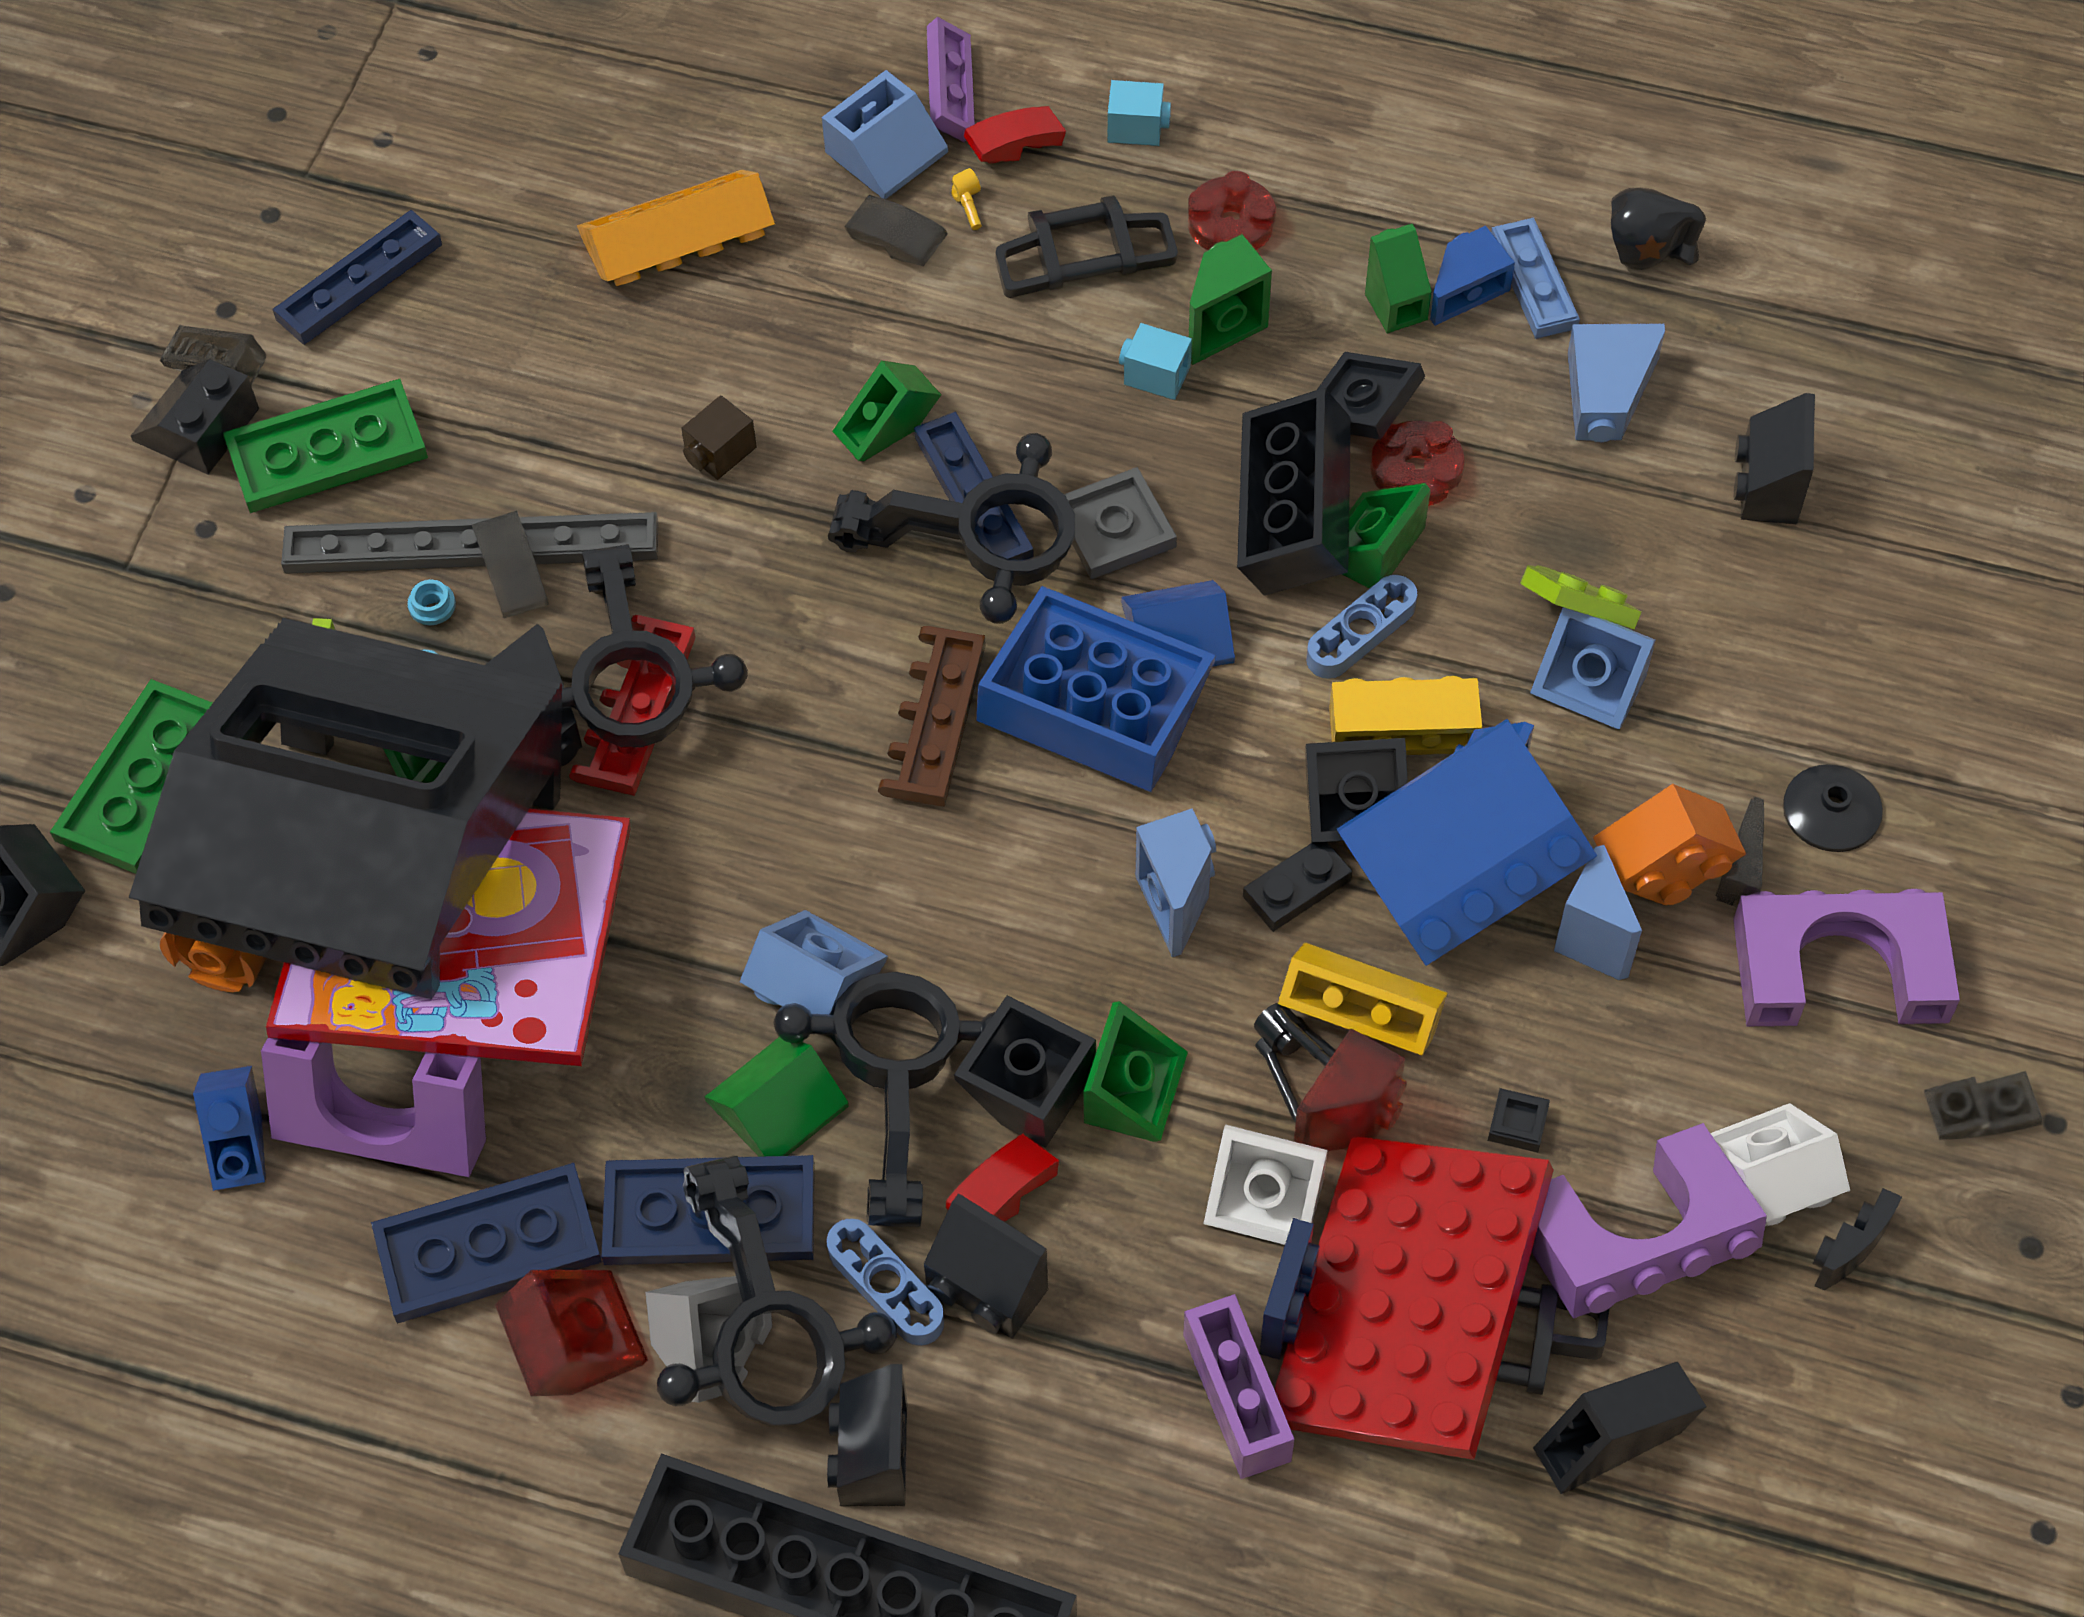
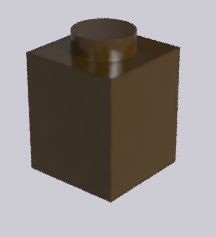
(718, 438)

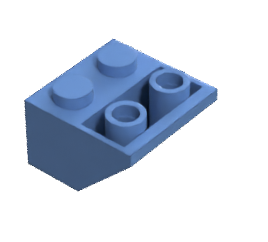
(883, 135)

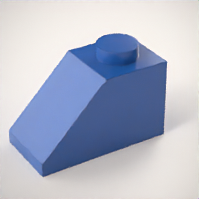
(1470, 274)

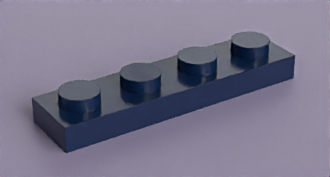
(357, 277)
(960, 470)

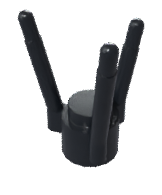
(1286, 1033)

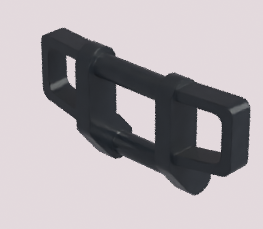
(1056, 274)
(1547, 1343)

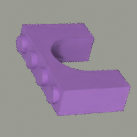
(1902, 927)
(318, 1110)
(1599, 1268)

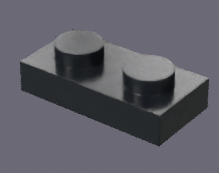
(1297, 884)

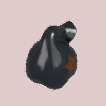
(1654, 226)

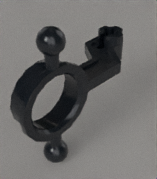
(881, 523)
(611, 571)
(719, 1191)
(893, 1198)

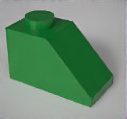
(886, 409)

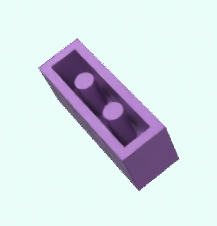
(1238, 1386)

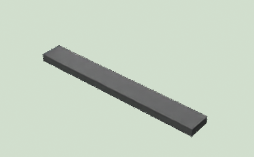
(454, 543)

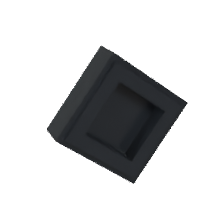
(1518, 1120)

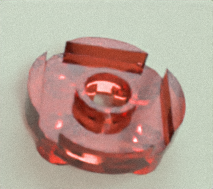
(1236, 194)
(1418, 440)

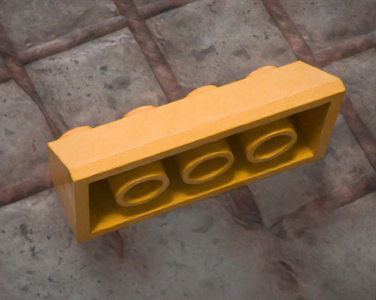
(676, 226)

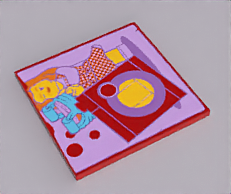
(512, 968)

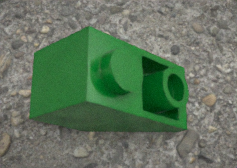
(1397, 279)

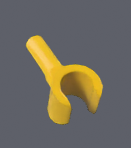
(964, 186)

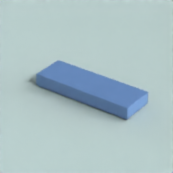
(1536, 279)

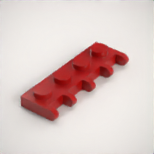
(642, 696)

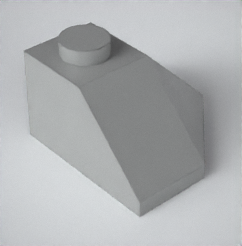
(688, 1320)

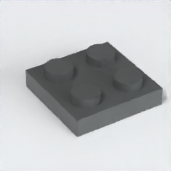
(1118, 523)

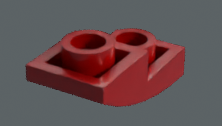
(1007, 133)
(1008, 1177)

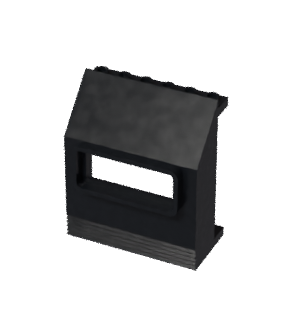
(334, 857)

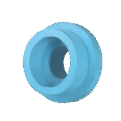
(431, 592)

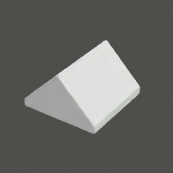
(1264, 1184)

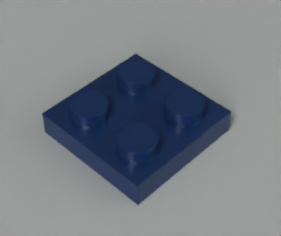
(1288, 1292)

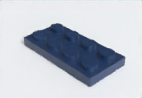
(654, 1224)
(484, 1242)

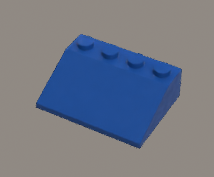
(1094, 688)
(1466, 842)

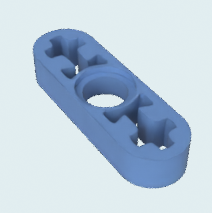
(1356, 645)
(850, 1264)

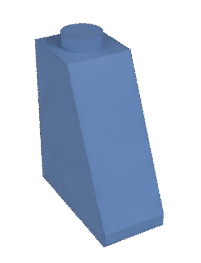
(1609, 375)

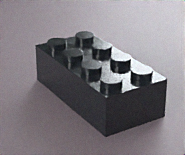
(1294, 492)

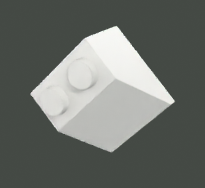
(1785, 1160)

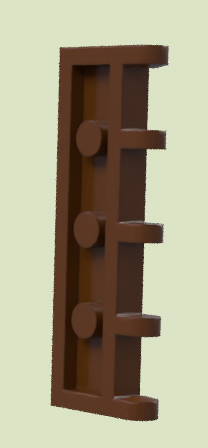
(937, 718)

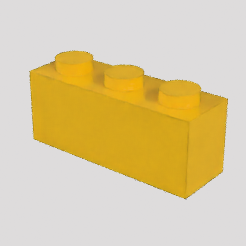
(1427, 713)
(1362, 998)

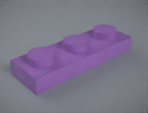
(950, 78)

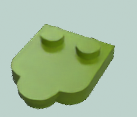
(1580, 596)

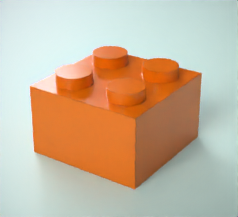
(1671, 845)

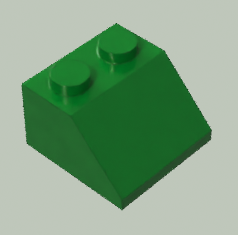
(1228, 298)

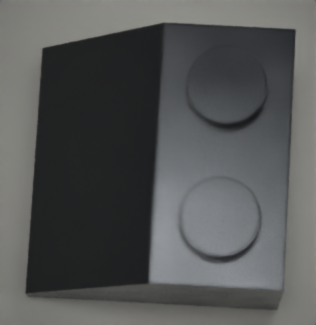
(195, 414)
(1776, 461)
(1350, 779)
(34, 890)
(1027, 1069)
(986, 1268)
(870, 1439)

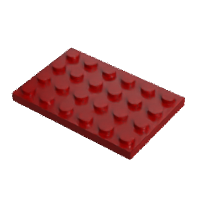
(1413, 1295)

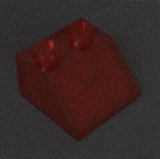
(1352, 1095)
(569, 1330)

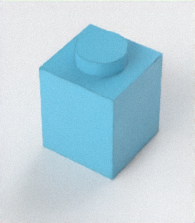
(1137, 113)
(1156, 360)

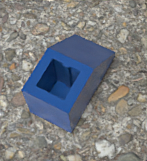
(231, 1127)

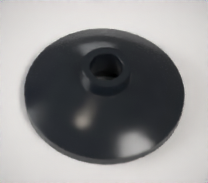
(1827, 823)

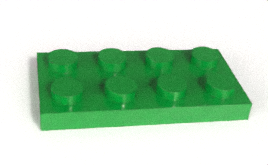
(325, 445)
(122, 790)

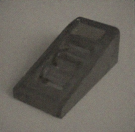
(242, 350)
(1746, 872)

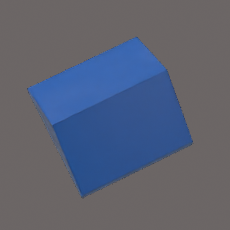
(1187, 613)

